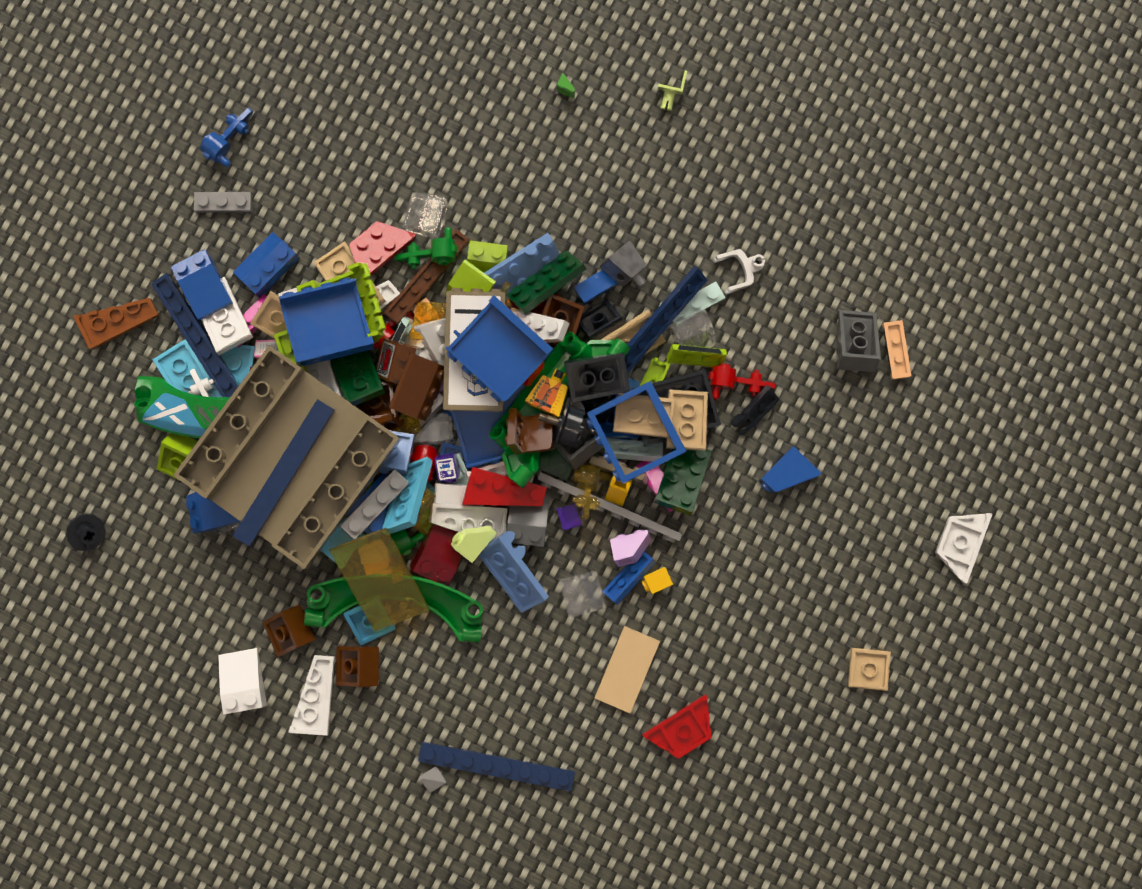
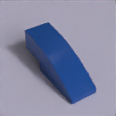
(594, 286)

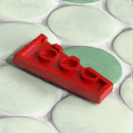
(497, 489)

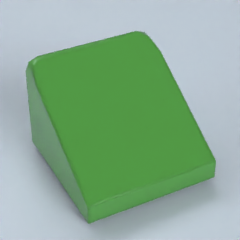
(565, 87)

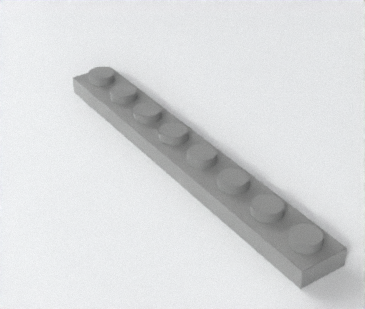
(616, 511)

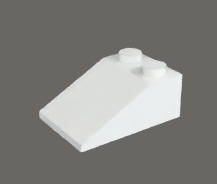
(241, 681)

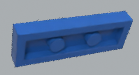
(628, 578)

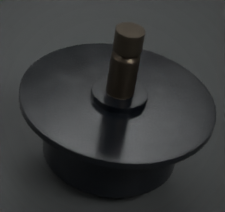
(567, 426)

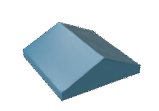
(362, 628)

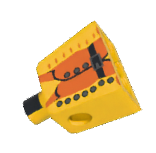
(549, 394)

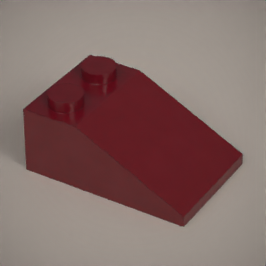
(436, 556)

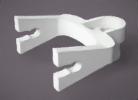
(748, 266)

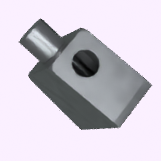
(625, 266)

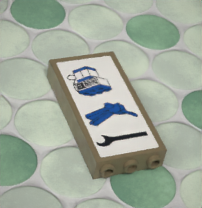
(460, 389)

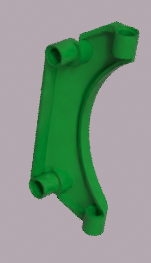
(524, 466)

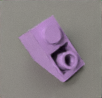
(629, 548)

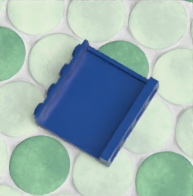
(326, 322)
(499, 350)
(474, 431)

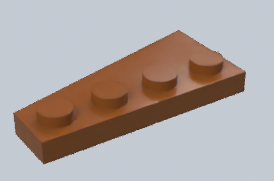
(110, 323)

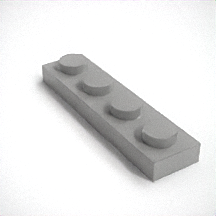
(374, 504)

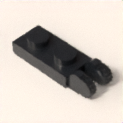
(755, 410)

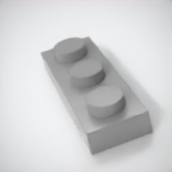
(222, 201)

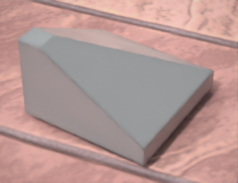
(432, 779)

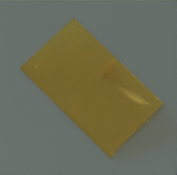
(379, 579)

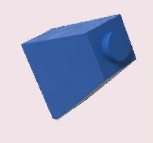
(788, 471)

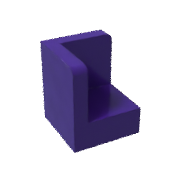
(569, 517)

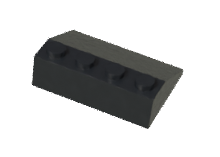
(694, 381)

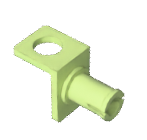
(670, 92)

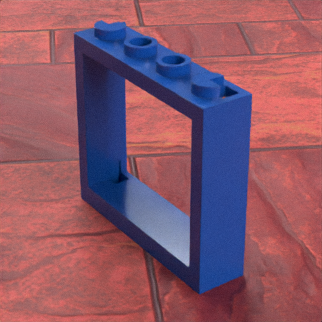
(602, 440)

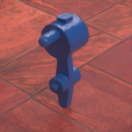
(216, 146)

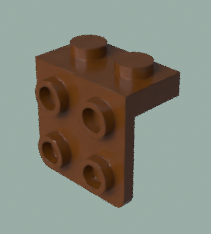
(527, 433)

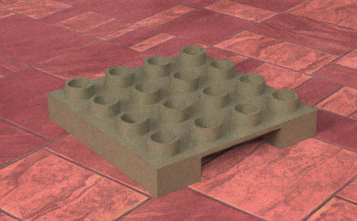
(254, 432)

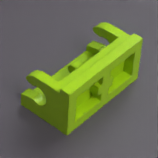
(655, 371)

